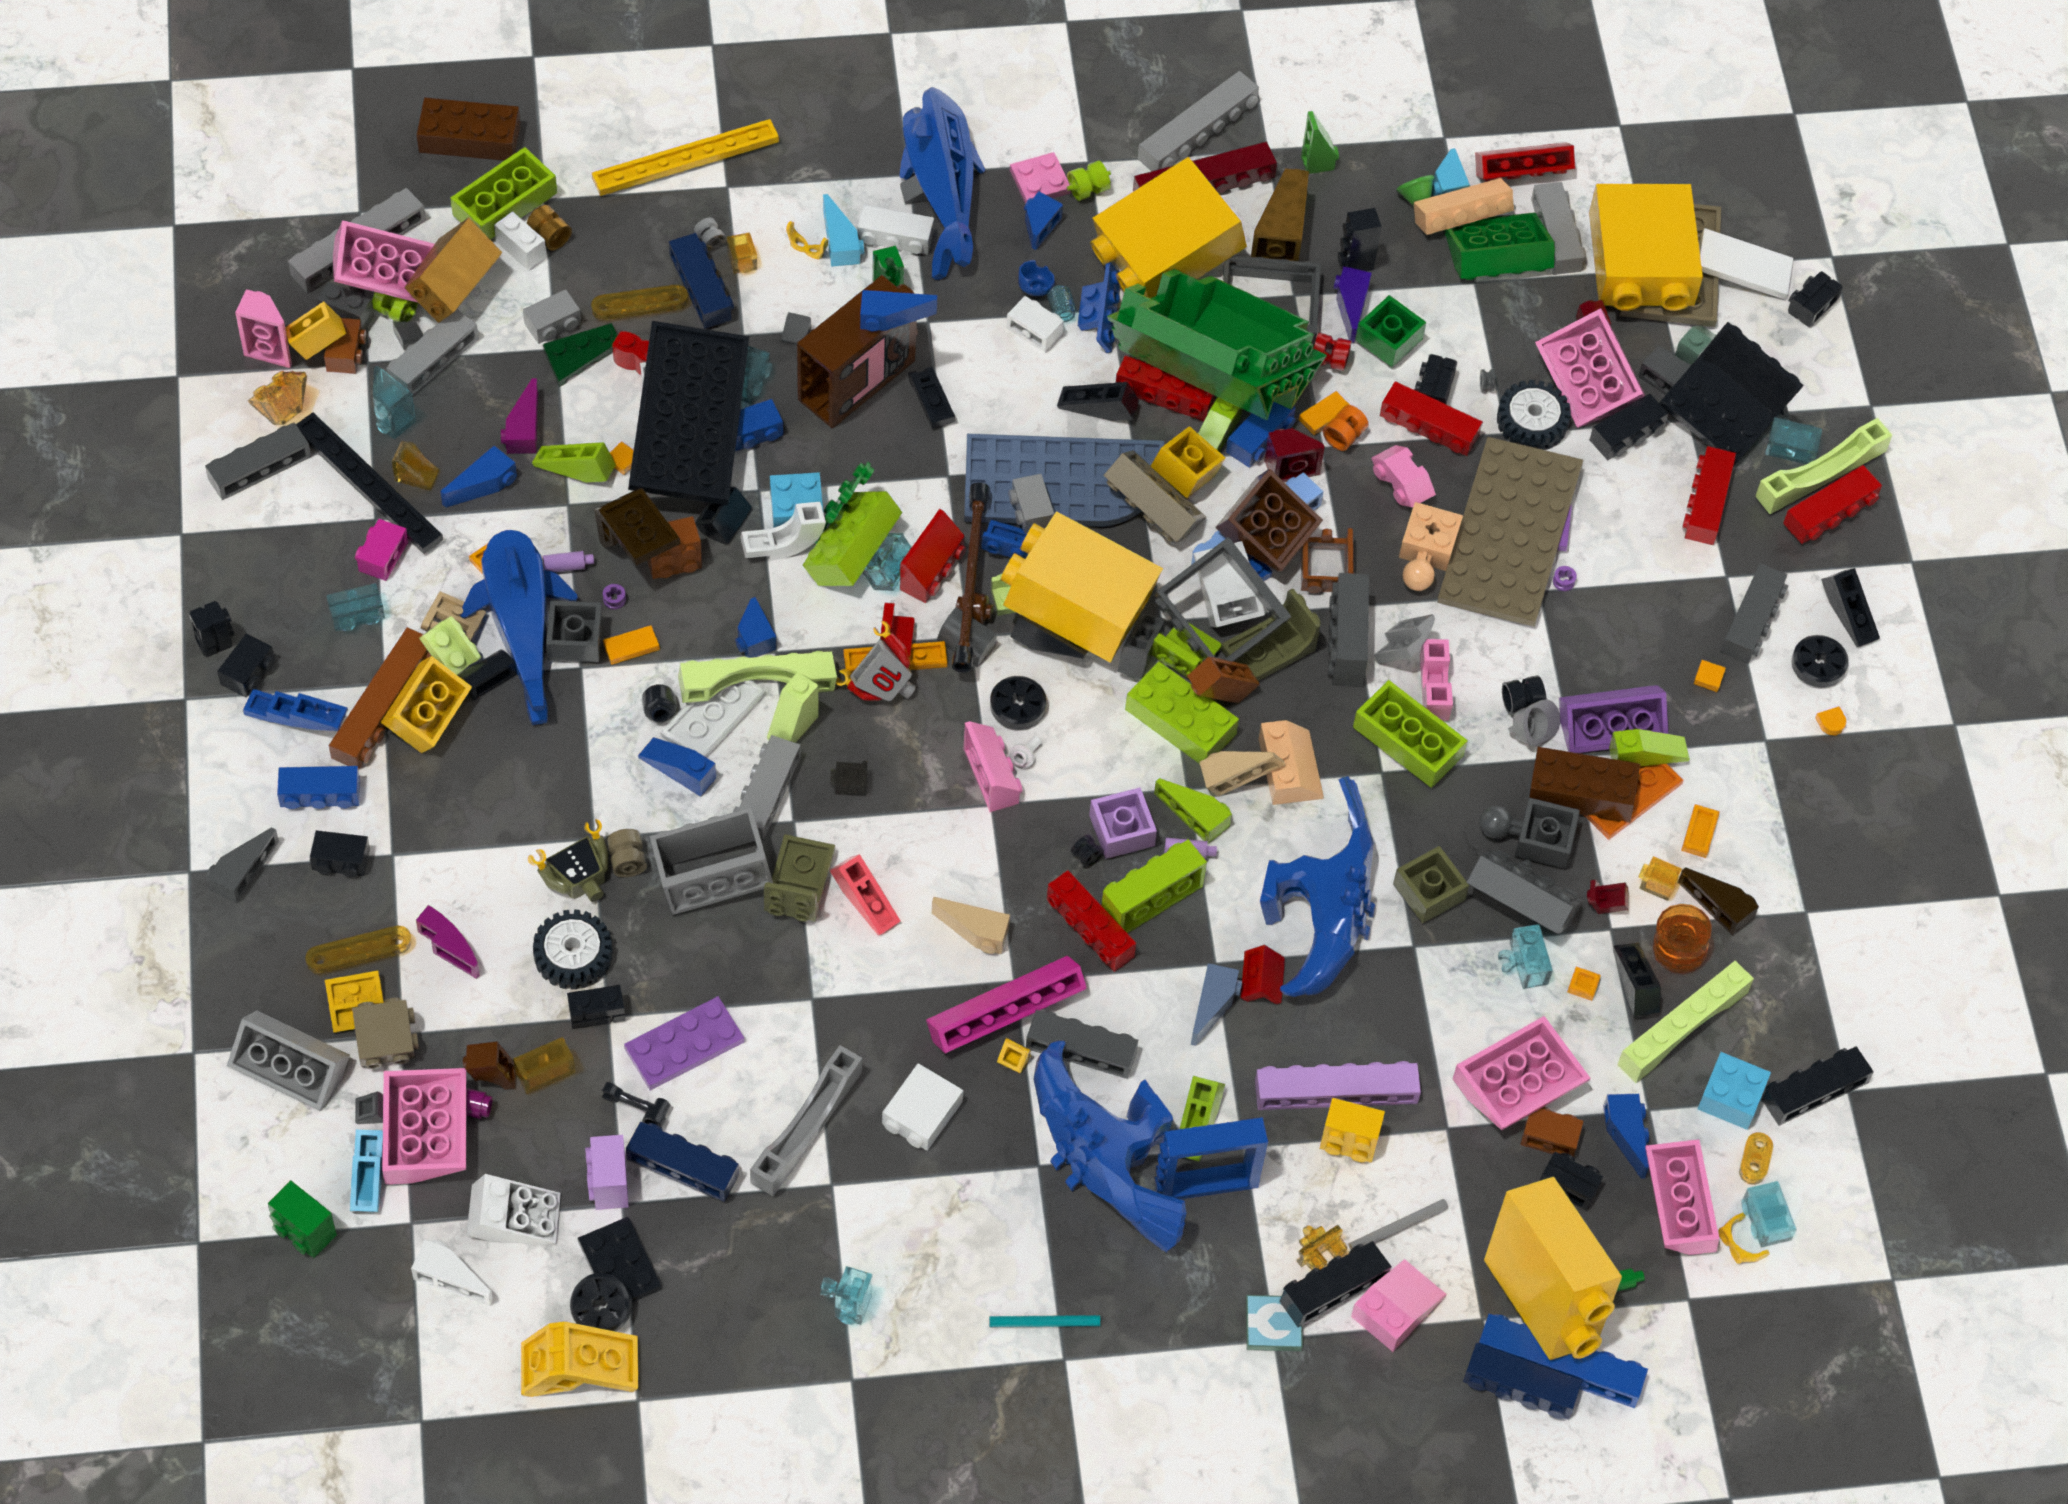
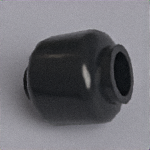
(659, 703)

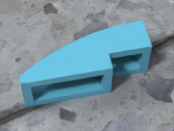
(367, 1171)

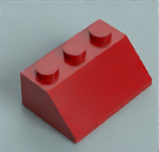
(931, 557)

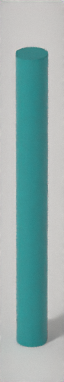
(1044, 1321)

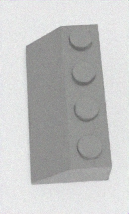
(287, 1059)

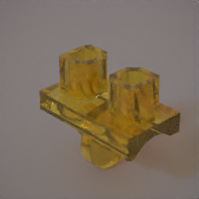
(1318, 1242)

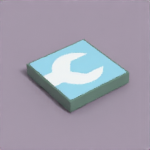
(1270, 1325)

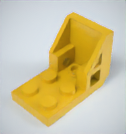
(574, 1354)

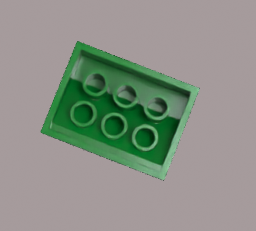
(1501, 246)

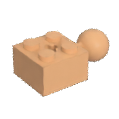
(1428, 544)

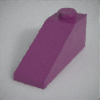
(521, 423)

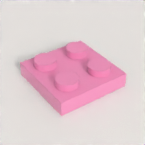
(1041, 175)

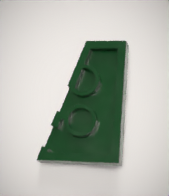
(577, 351)

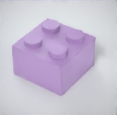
(1123, 823)
(607, 1172)

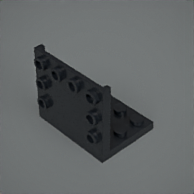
(1731, 392)

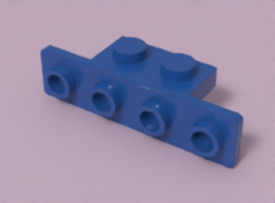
(1097, 303)

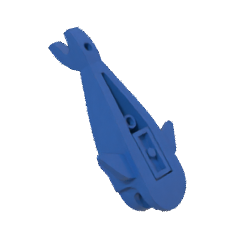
(943, 162)
(517, 594)

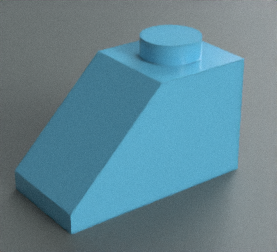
(1449, 175)

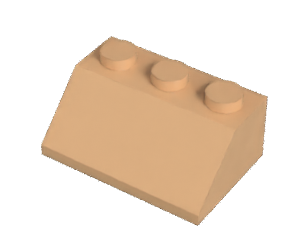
(1300, 776)

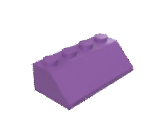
(1593, 717)

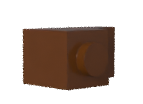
(490, 1064)

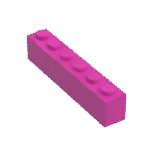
(1006, 1004)

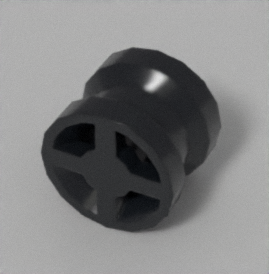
(1087, 851)

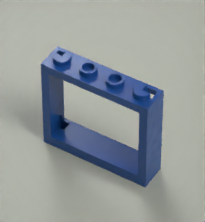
(1212, 1139)

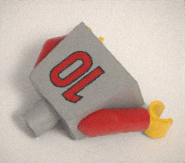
(882, 671)

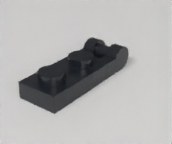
(932, 397)

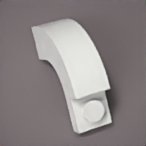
(789, 538)

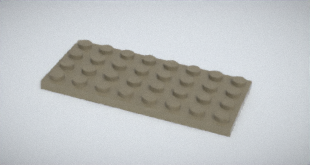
(1510, 531)

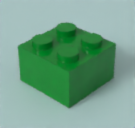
(1390, 331)
(301, 1219)

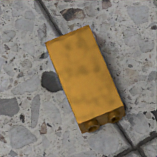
(1282, 222)
(452, 269)

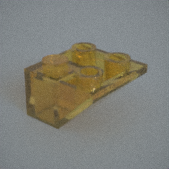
(281, 398)

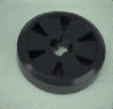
(1820, 674)
(1016, 715)
(592, 1289)

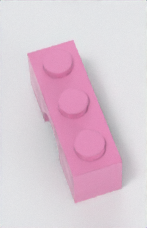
(1434, 677)

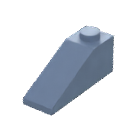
(1216, 998)

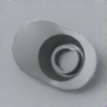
(1536, 722)

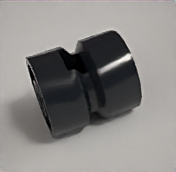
(1521, 695)

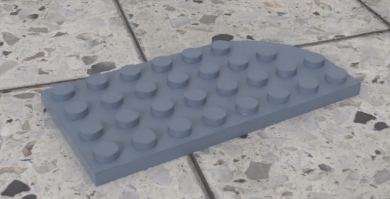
(1069, 468)

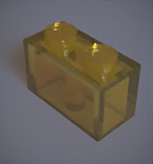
(544, 1065)

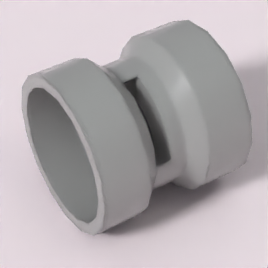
(708, 231)

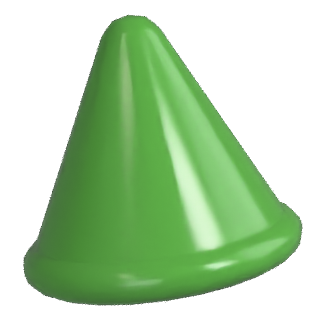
(1417, 189)

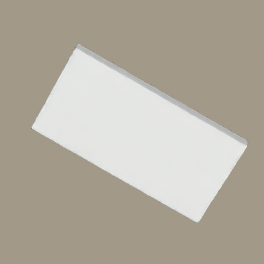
(1745, 263)
(709, 722)

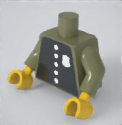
(576, 868)

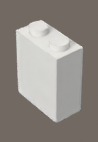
(922, 1107)

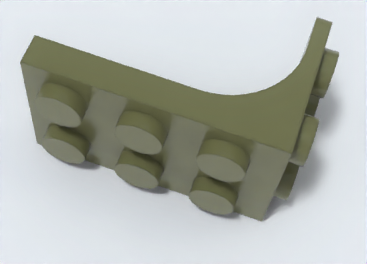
(1282, 647)
(799, 878)

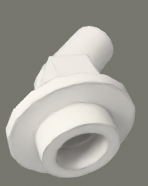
(1022, 755)

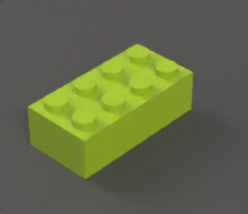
(512, 186)
(852, 539)
(1180, 715)
(1410, 733)
(1155, 886)

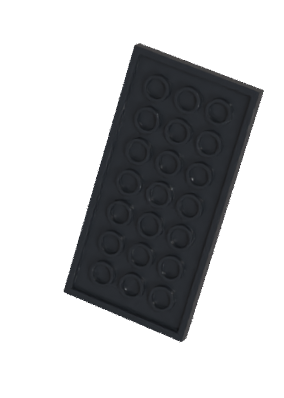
(689, 413)

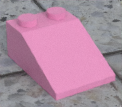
(1397, 1304)

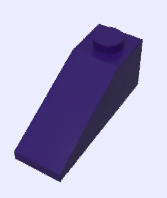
(1351, 297)

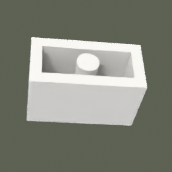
(520, 241)
(1035, 324)

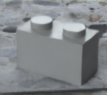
(552, 316)
(1031, 502)

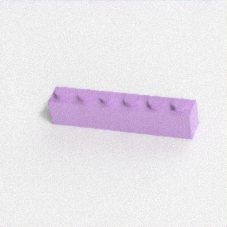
(1354, 1083)

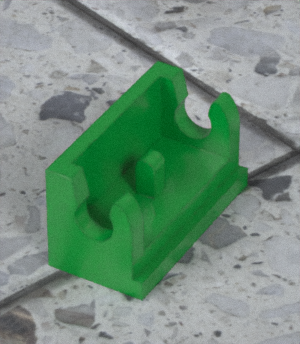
(889, 264)

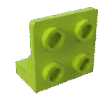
(1177, 654)

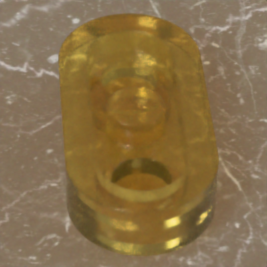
(1755, 1156)

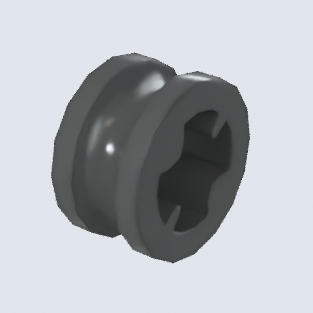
(1487, 380)

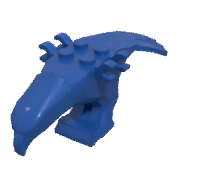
(1337, 896)
(1107, 1147)

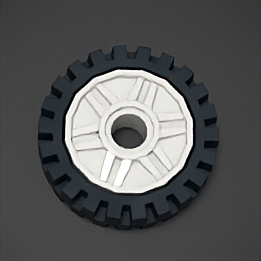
(1549, 411)
(570, 931)

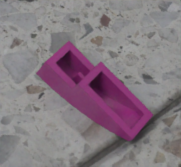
(447, 941)

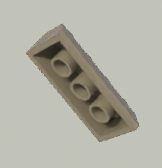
(1154, 496)

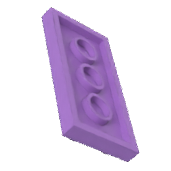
(684, 1043)

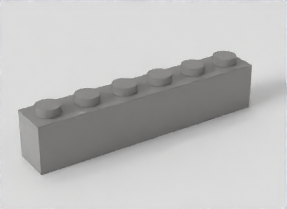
(1198, 122)
(393, 215)

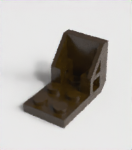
(636, 526)

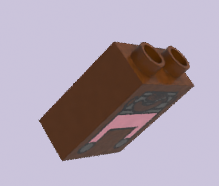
(848, 365)

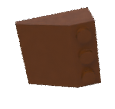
(1270, 521)

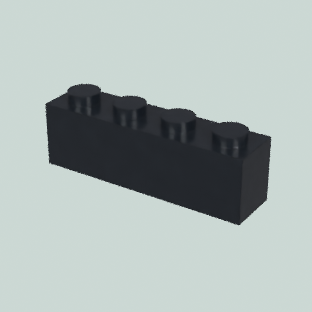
(1817, 1085)
(1334, 1284)

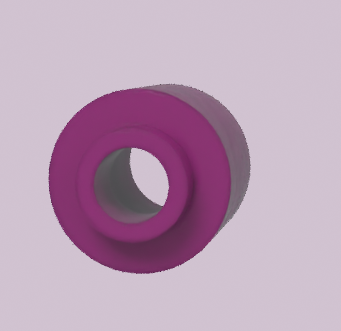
(478, 1104)

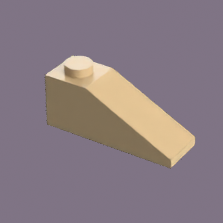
(1232, 769)
(977, 925)

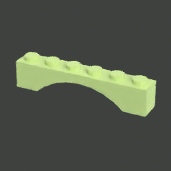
(1790, 485)
(704, 679)
(1664, 1036)

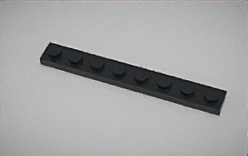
(369, 483)

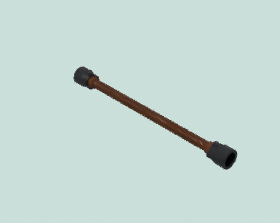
(962, 656)

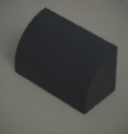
(722, 521)
(489, 673)

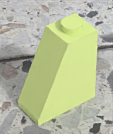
(795, 709)

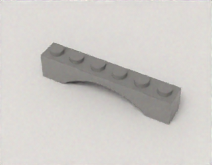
(786, 1151)

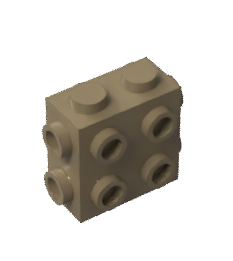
(384, 1032)

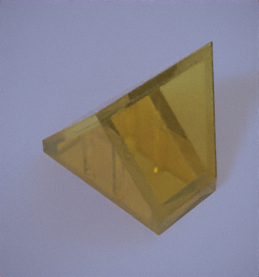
(413, 467)

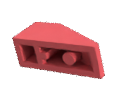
(865, 893)

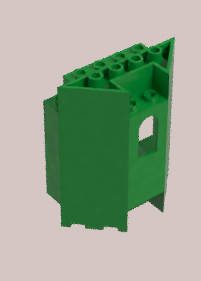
(1219, 340)

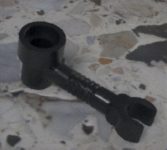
(654, 1111)

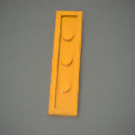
(922, 656)

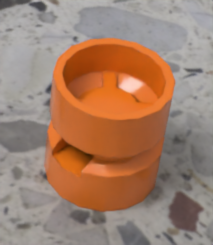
(1345, 427)

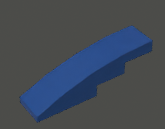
(295, 711)

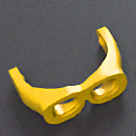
(795, 237)
(1737, 1252)

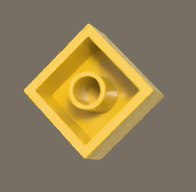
(1188, 462)
(1351, 1130)

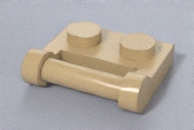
(447, 606)

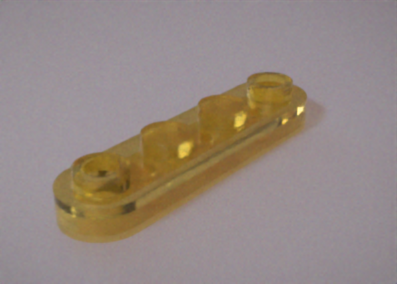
(639, 302)
(358, 949)

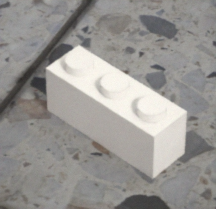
(897, 228)

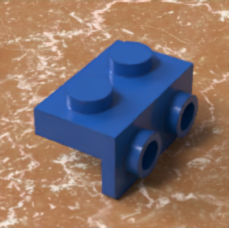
(1003, 539)

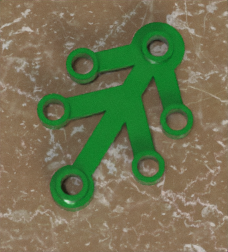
(862, 474)

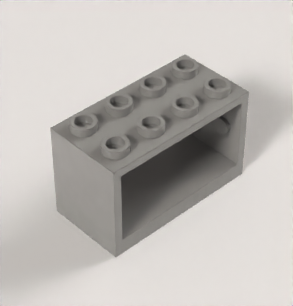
(714, 881)

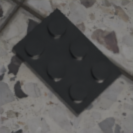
(619, 1252)

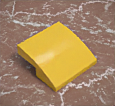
(347, 993)

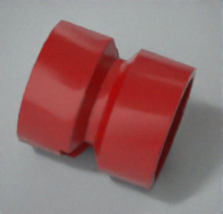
(1340, 350)

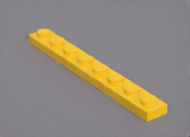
(685, 157)

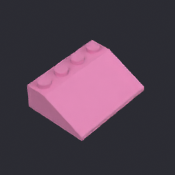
(376, 259)
(1590, 368)
(1520, 1074)
(423, 1124)

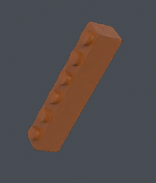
(363, 725)

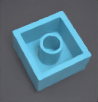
(792, 490)
(1734, 1090)

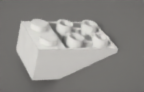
(1226, 593)
(512, 1212)

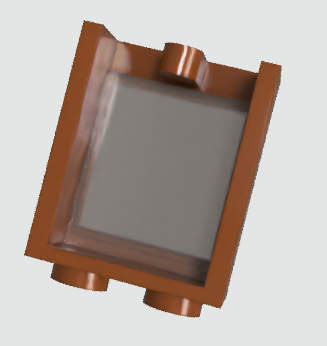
(1324, 559)

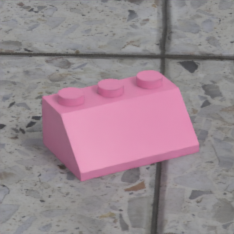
(262, 329)
(991, 766)

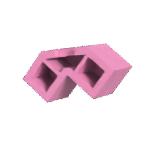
(1409, 482)

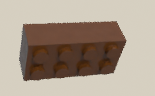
(468, 129)
(1585, 783)

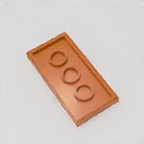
(1652, 786)

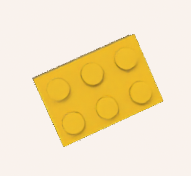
(426, 704)

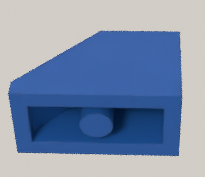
(1041, 217)
(755, 632)

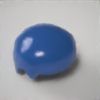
(1035, 279)

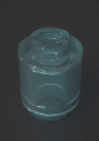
(1062, 302)

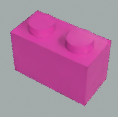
(381, 549)

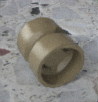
(626, 853)

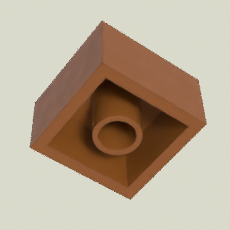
(682, 557)

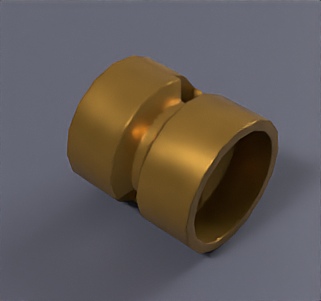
(549, 227)

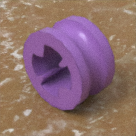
(1562, 572)
(607, 599)

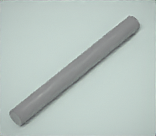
(1401, 1224)

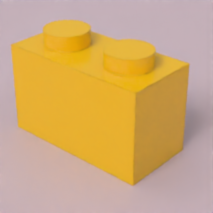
(315, 330)

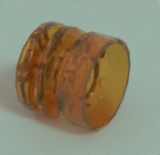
(1682, 938)

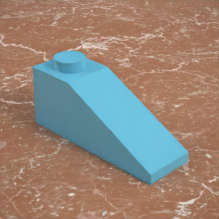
(841, 235)

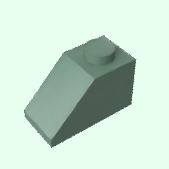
(1693, 344)

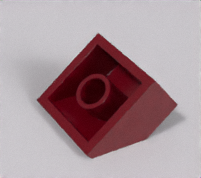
(1293, 453)

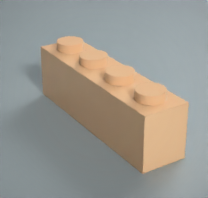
(1463, 206)

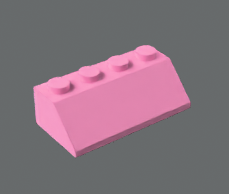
(1683, 1197)

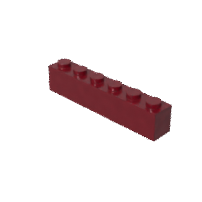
(1229, 168)

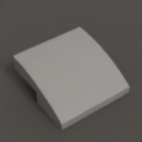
(1405, 638)

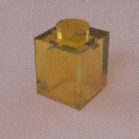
(742, 253)
(1659, 878)

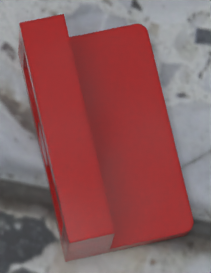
(899, 625)
(1262, 974)

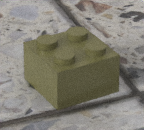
(1430, 884)

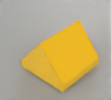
(1014, 1055)

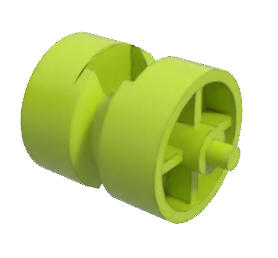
(1084, 181)
(396, 308)

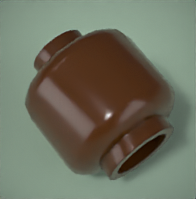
(981, 607)

